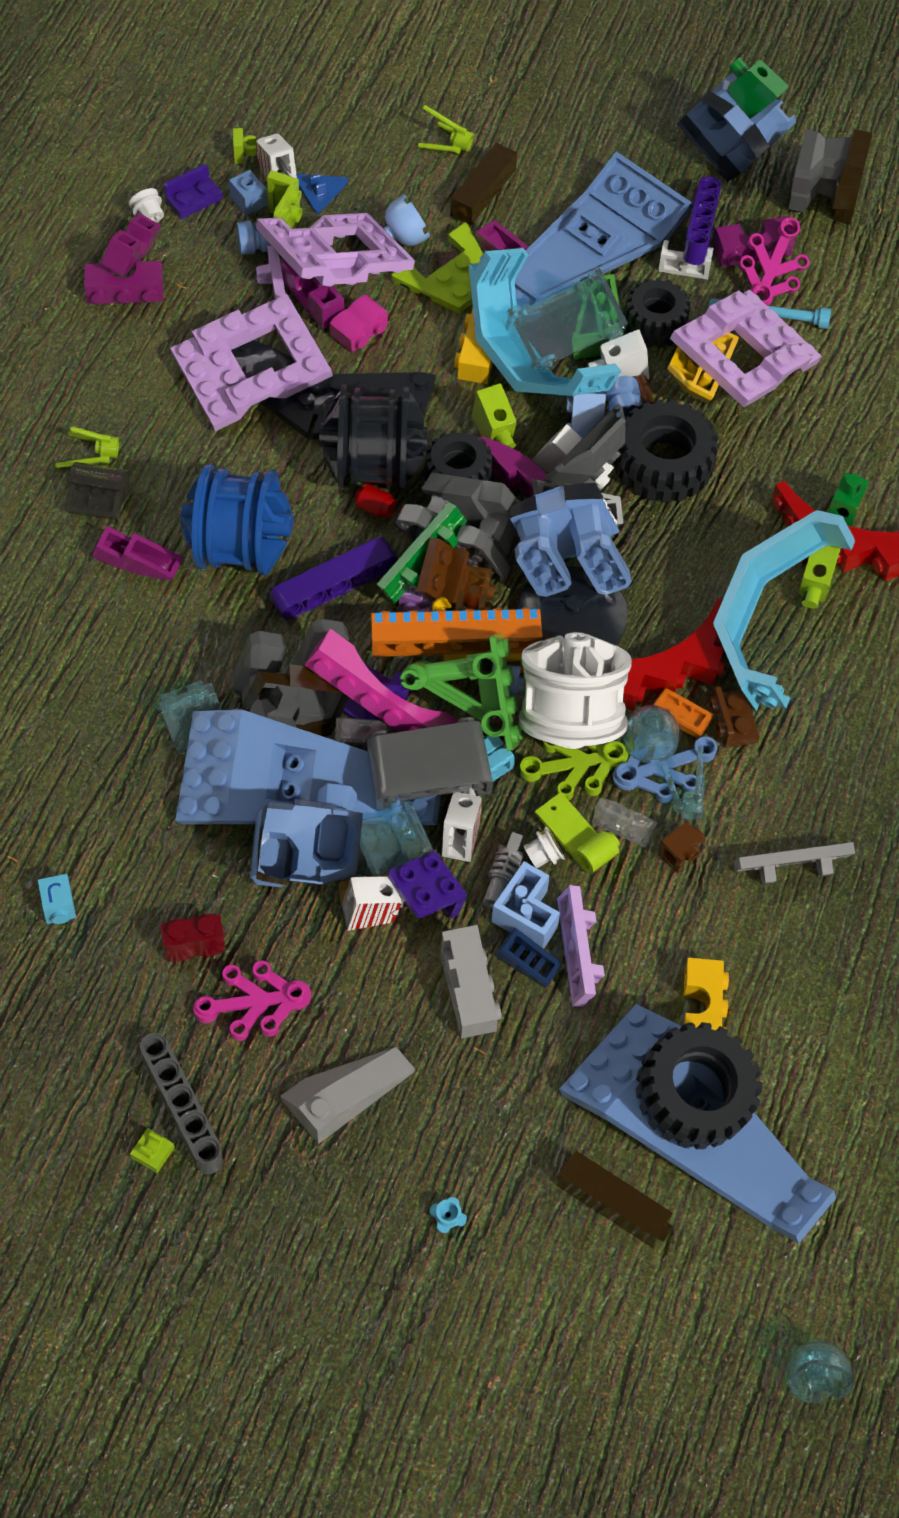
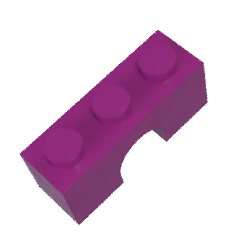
(731, 242)
(130, 246)
(142, 286)
(320, 301)

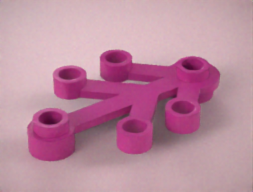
(771, 266)
(256, 1001)

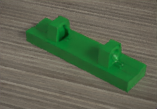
(409, 565)

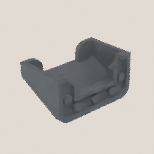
(429, 762)

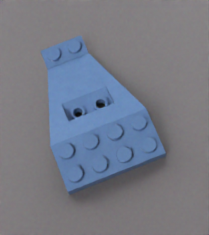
(619, 206)
(247, 760)
(746, 1169)

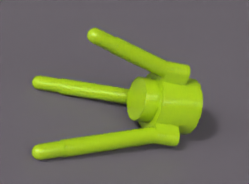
(459, 138)
(105, 446)

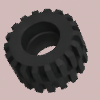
(661, 298)
(459, 449)

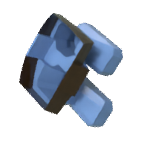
(307, 839)

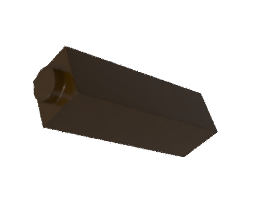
(483, 183)
(615, 1200)

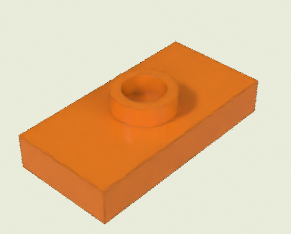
(689, 716)

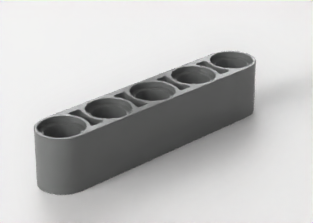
(183, 1116)

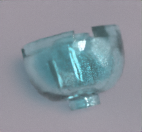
(651, 734)
(819, 1371)

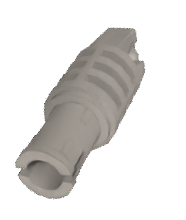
(503, 869)

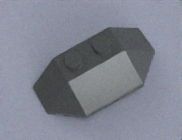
(593, 451)

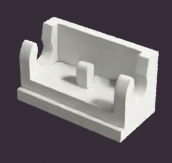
(673, 263)

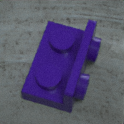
(191, 192)

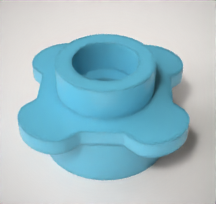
(450, 1206)

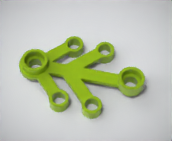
(579, 763)

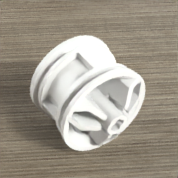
(574, 690)

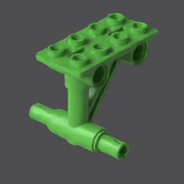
(493, 687)

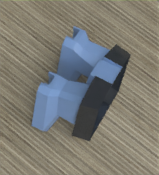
(727, 134)
(564, 524)

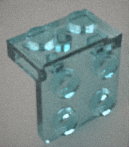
(179, 708)

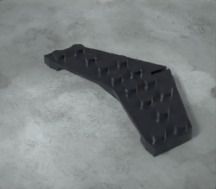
(312, 403)

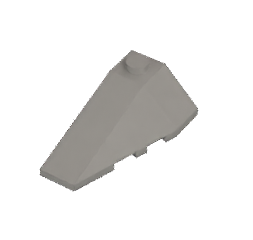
(339, 1094)

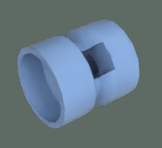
(250, 238)
(625, 393)

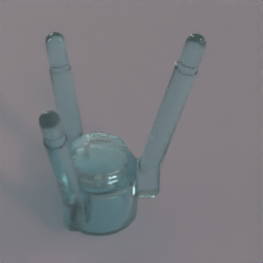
(692, 802)

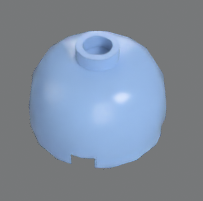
(404, 223)

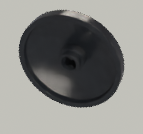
(579, 610)

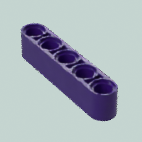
(702, 221)
(333, 578)

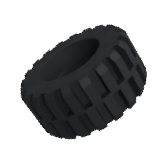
(667, 477)
(725, 1059)

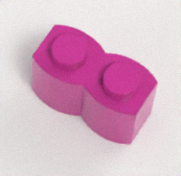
(359, 323)

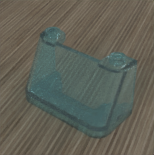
(565, 322)

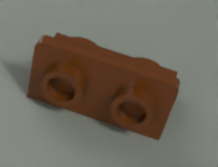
(442, 571)
(734, 718)

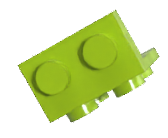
(284, 197)

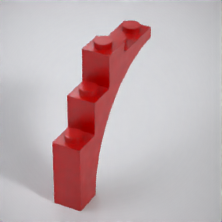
(869, 546)
(695, 658)

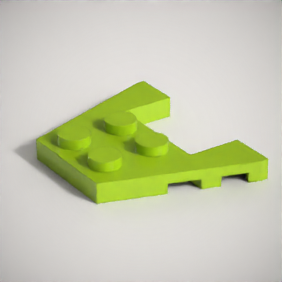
(450, 283)

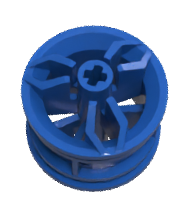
(236, 519)

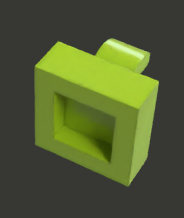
(243, 145)
(152, 1150)

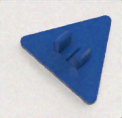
(320, 189)

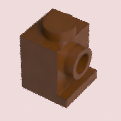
(681, 846)

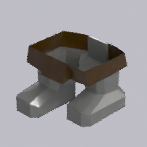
(832, 169)
(297, 692)

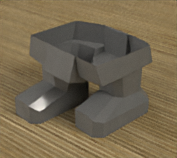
(483, 504)

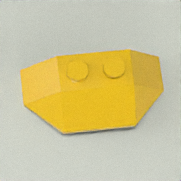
(692, 377)

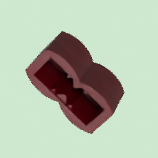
(188, 938)

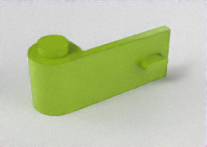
(576, 835)

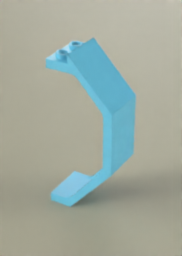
(492, 296)
(751, 575)

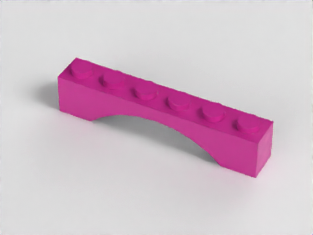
(343, 668)

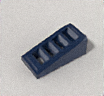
(523, 967)

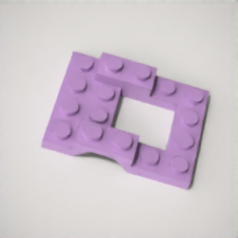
(312, 256)
(762, 329)
(219, 380)

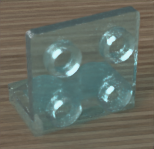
(393, 839)

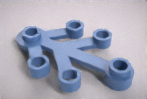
(639, 773)

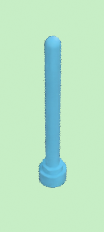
(819, 317)

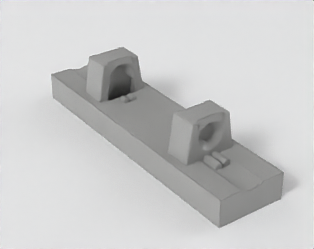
(821, 855)

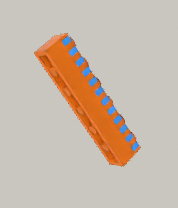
(452, 631)

